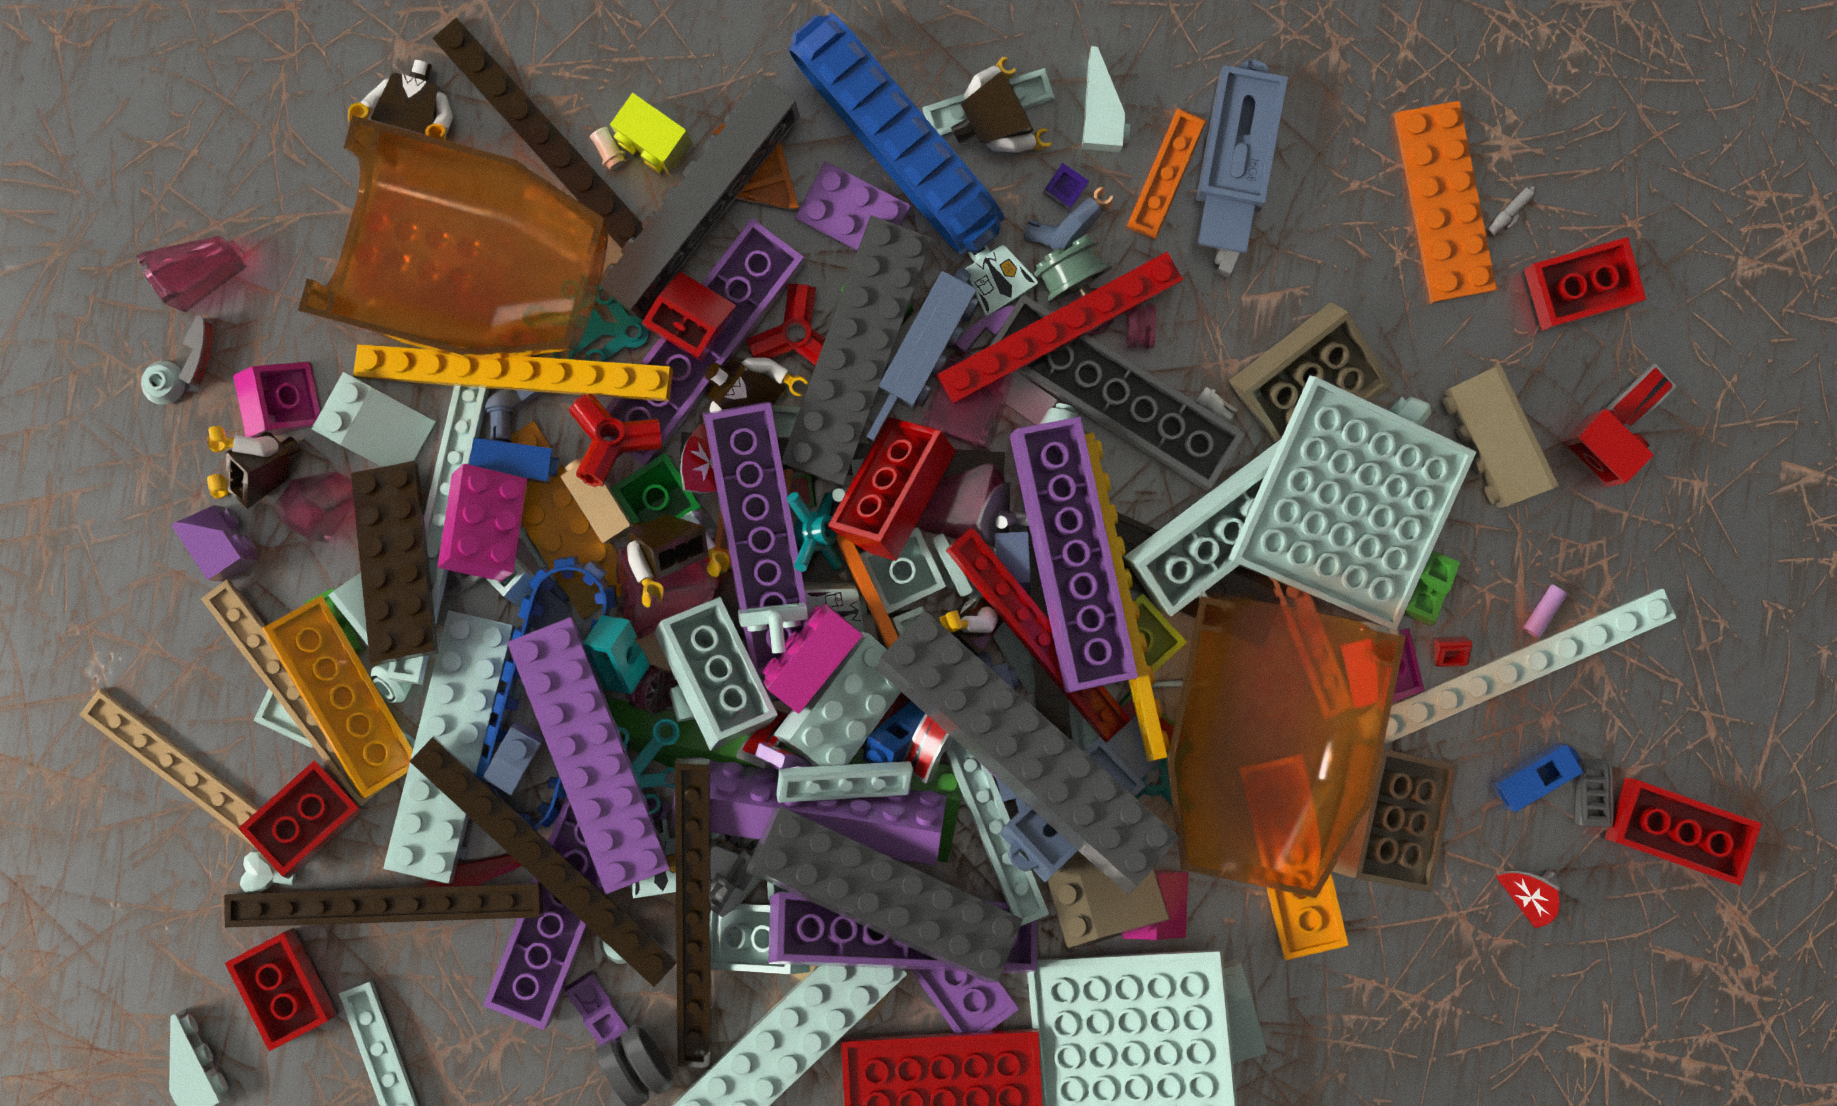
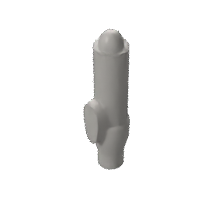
(1512, 212)

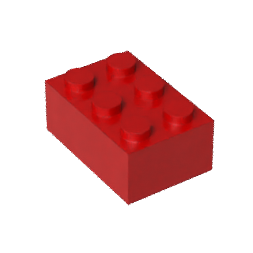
(1585, 284)
(300, 820)
(281, 989)

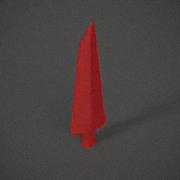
(479, 871)

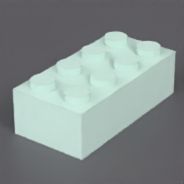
(715, 673)
(842, 709)

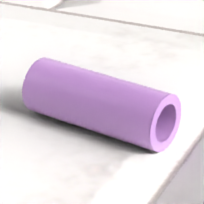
(1545, 611)

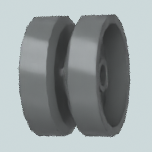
(635, 1066)

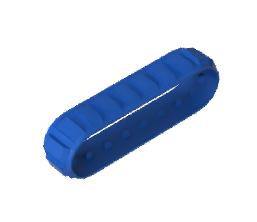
(896, 133)
(505, 700)

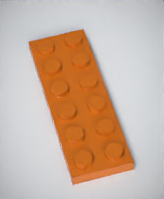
(1445, 202)

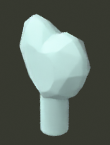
(261, 874)

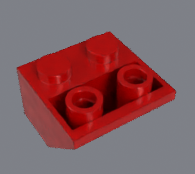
(689, 315)

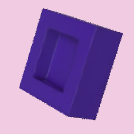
(1066, 186)

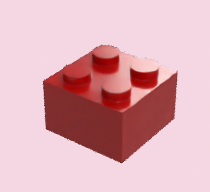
(1608, 447)

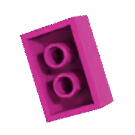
(482, 522)
(810, 657)

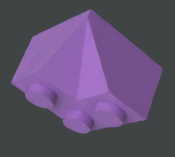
(216, 543)

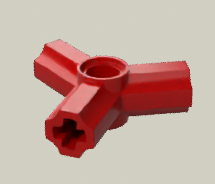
(799, 313)
(602, 453)

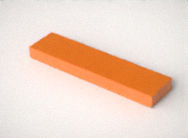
(1166, 174)
(868, 591)

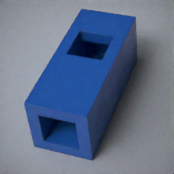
(521, 460)
(893, 737)
(1538, 776)

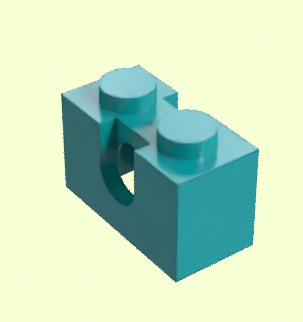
(625, 658)

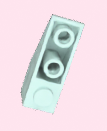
(192, 1073)

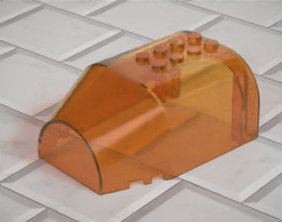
(460, 251)
(1277, 739)

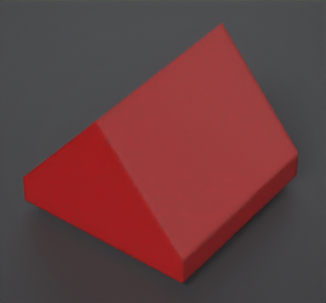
(1452, 651)

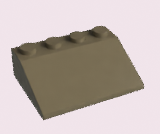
(1322, 347)
(1501, 436)
(1405, 824)
(1096, 909)

